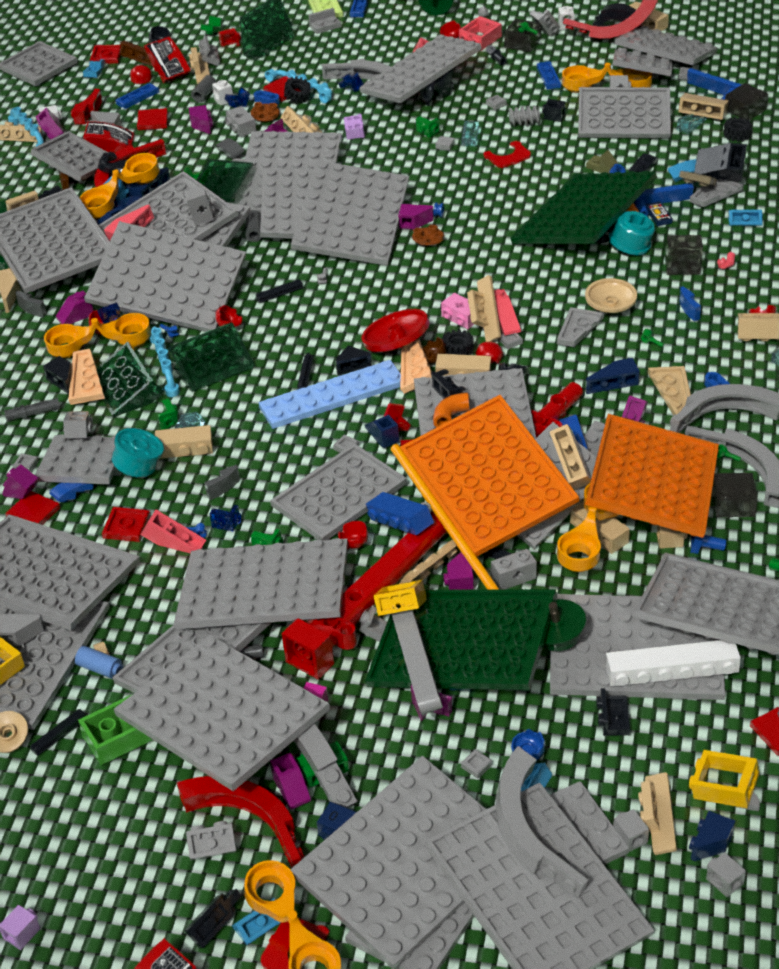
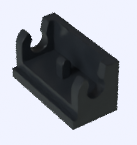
(445, 386)

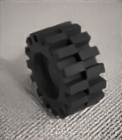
(297, 96)
(737, 129)
(459, 342)

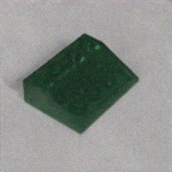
(265, 29)
(224, 177)
(210, 357)
(127, 381)

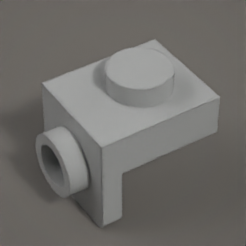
(372, 624)

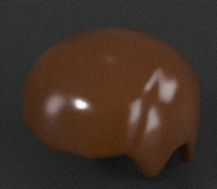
(434, 348)

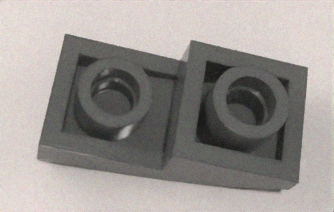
(230, 148)
(30, 305)
(218, 486)

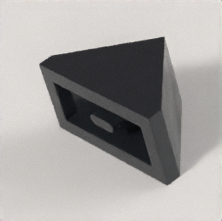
(352, 360)

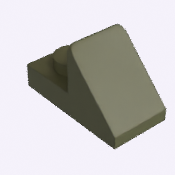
(602, 163)

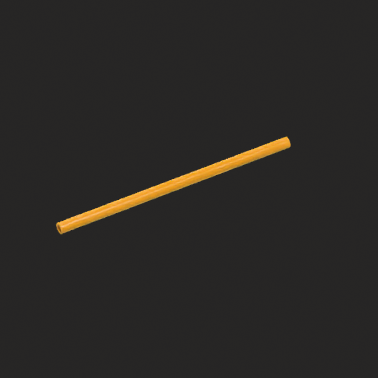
(443, 518)

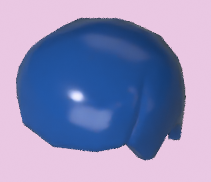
(530, 742)

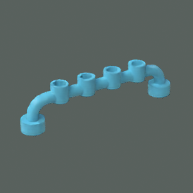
(323, 89)
(21, 118)
(156, 338)

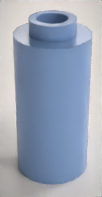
(98, 662)

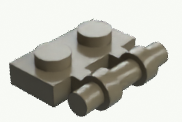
(703, 180)

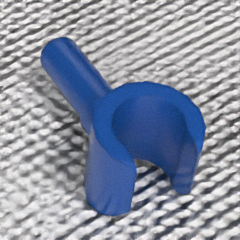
(171, 331)
(199, 529)

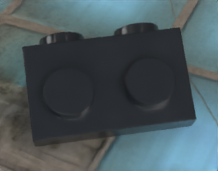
(613, 715)

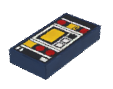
(659, 213)

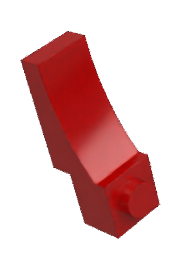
(82, 111)

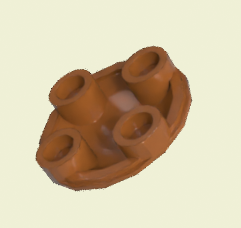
(265, 112)
(428, 236)

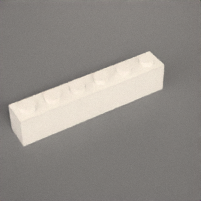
(672, 662)

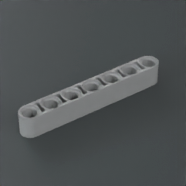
(417, 661)

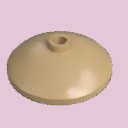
(611, 295)

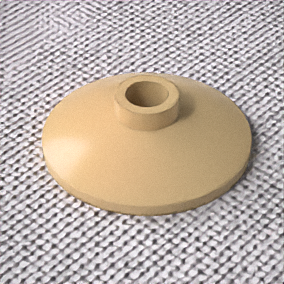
(12, 722)

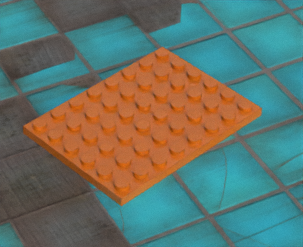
(489, 475)
(653, 475)

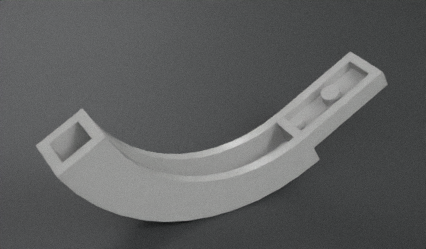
(365, 69)
(726, 397)
(752, 453)
(324, 765)
(517, 833)

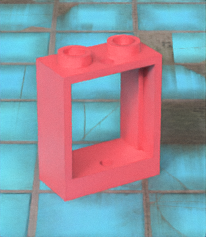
(491, 32)

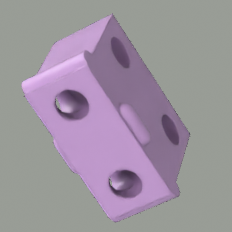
(354, 127)

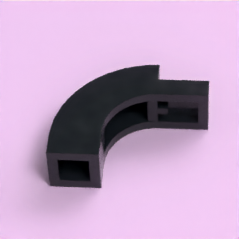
(614, 11)

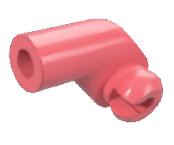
(726, 263)

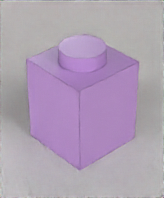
(19, 927)

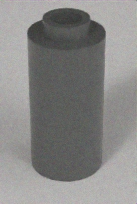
(203, 88)
(253, 226)

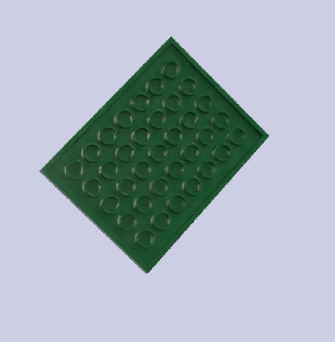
(584, 208)
(471, 639)

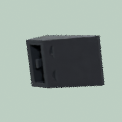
(722, 161)

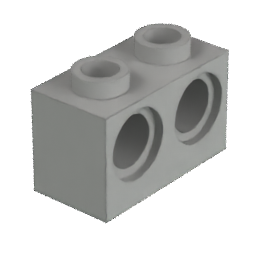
(77, 424)

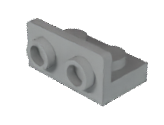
(323, 21)
(548, 22)
(208, 52)
(211, 840)

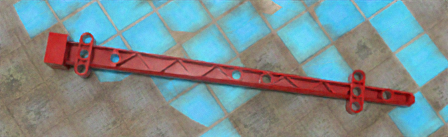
(311, 641)

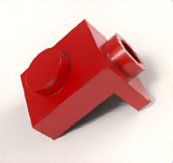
(229, 37)
(395, 412)

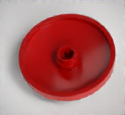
(395, 330)

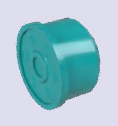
(632, 233)
(136, 452)

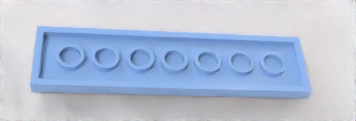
(330, 394)

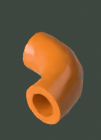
(450, 406)

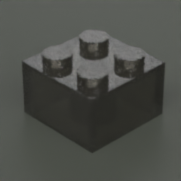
(522, 40)
(747, 101)
(683, 255)
(734, 495)

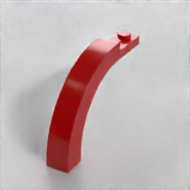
(615, 31)
(156, 148)
(208, 792)

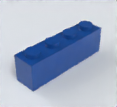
(399, 513)

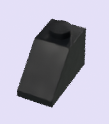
(59, 373)

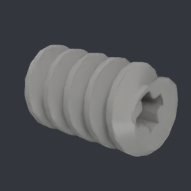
(522, 115)

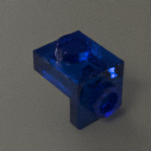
(353, 80)
(238, 100)
(109, 313)
(224, 519)

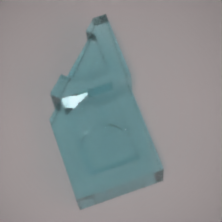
(190, 420)

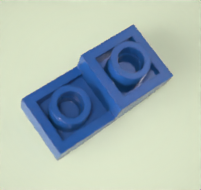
(688, 304)
(67, 491)

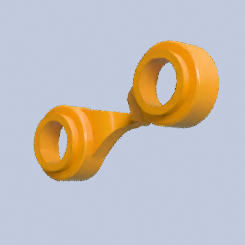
(583, 76)
(132, 172)
(115, 330)
(582, 539)
(303, 944)

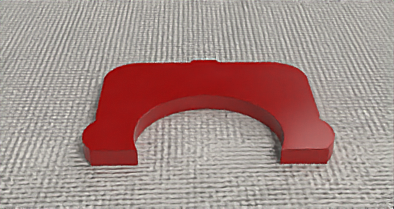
(520, 154)
(277, 951)

